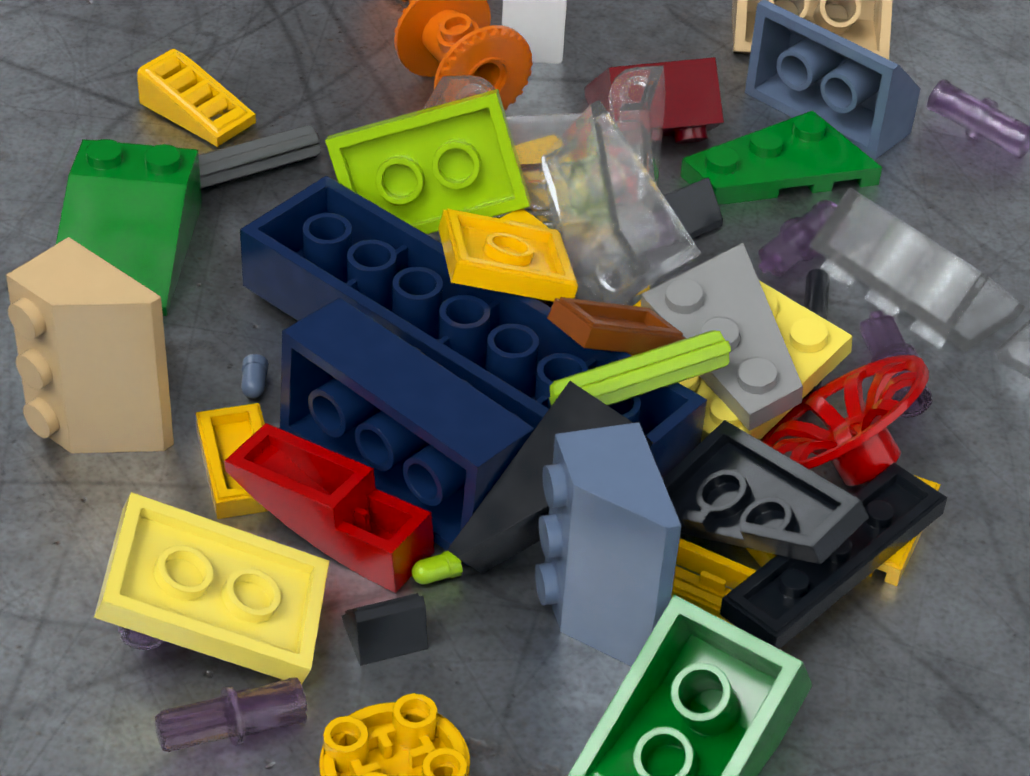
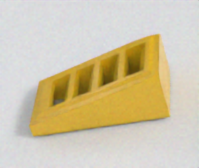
(175, 73)

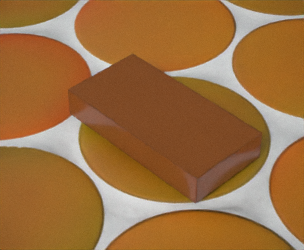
(612, 325)

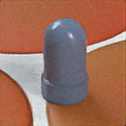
(254, 375)

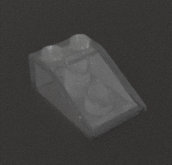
(611, 213)

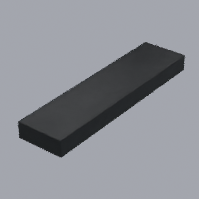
(793, 592)

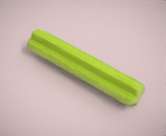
(651, 369)

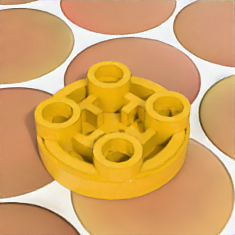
(394, 741)

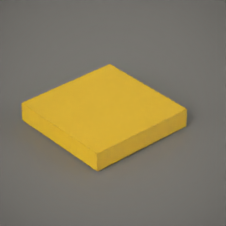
(506, 256)

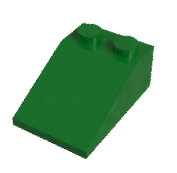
(134, 209)
(697, 702)

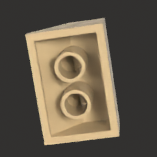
(858, 21)
(90, 353)

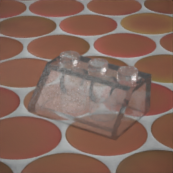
(912, 274)

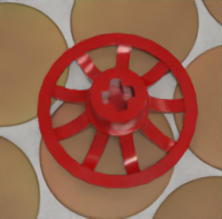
(860, 443)

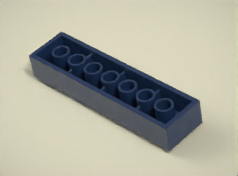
(501, 343)

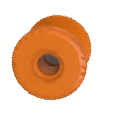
(458, 40)

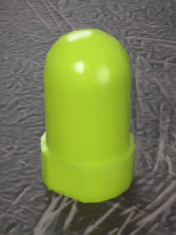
(437, 568)

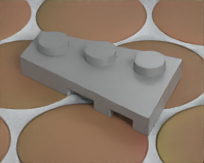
(730, 299)

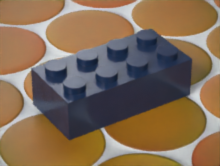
(395, 411)

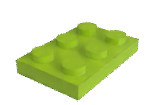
(435, 162)

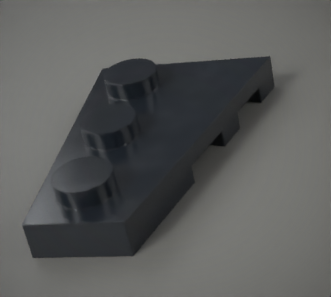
(760, 499)

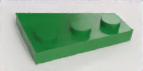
(780, 157)

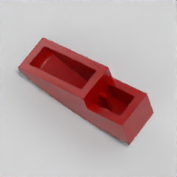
(334, 505)

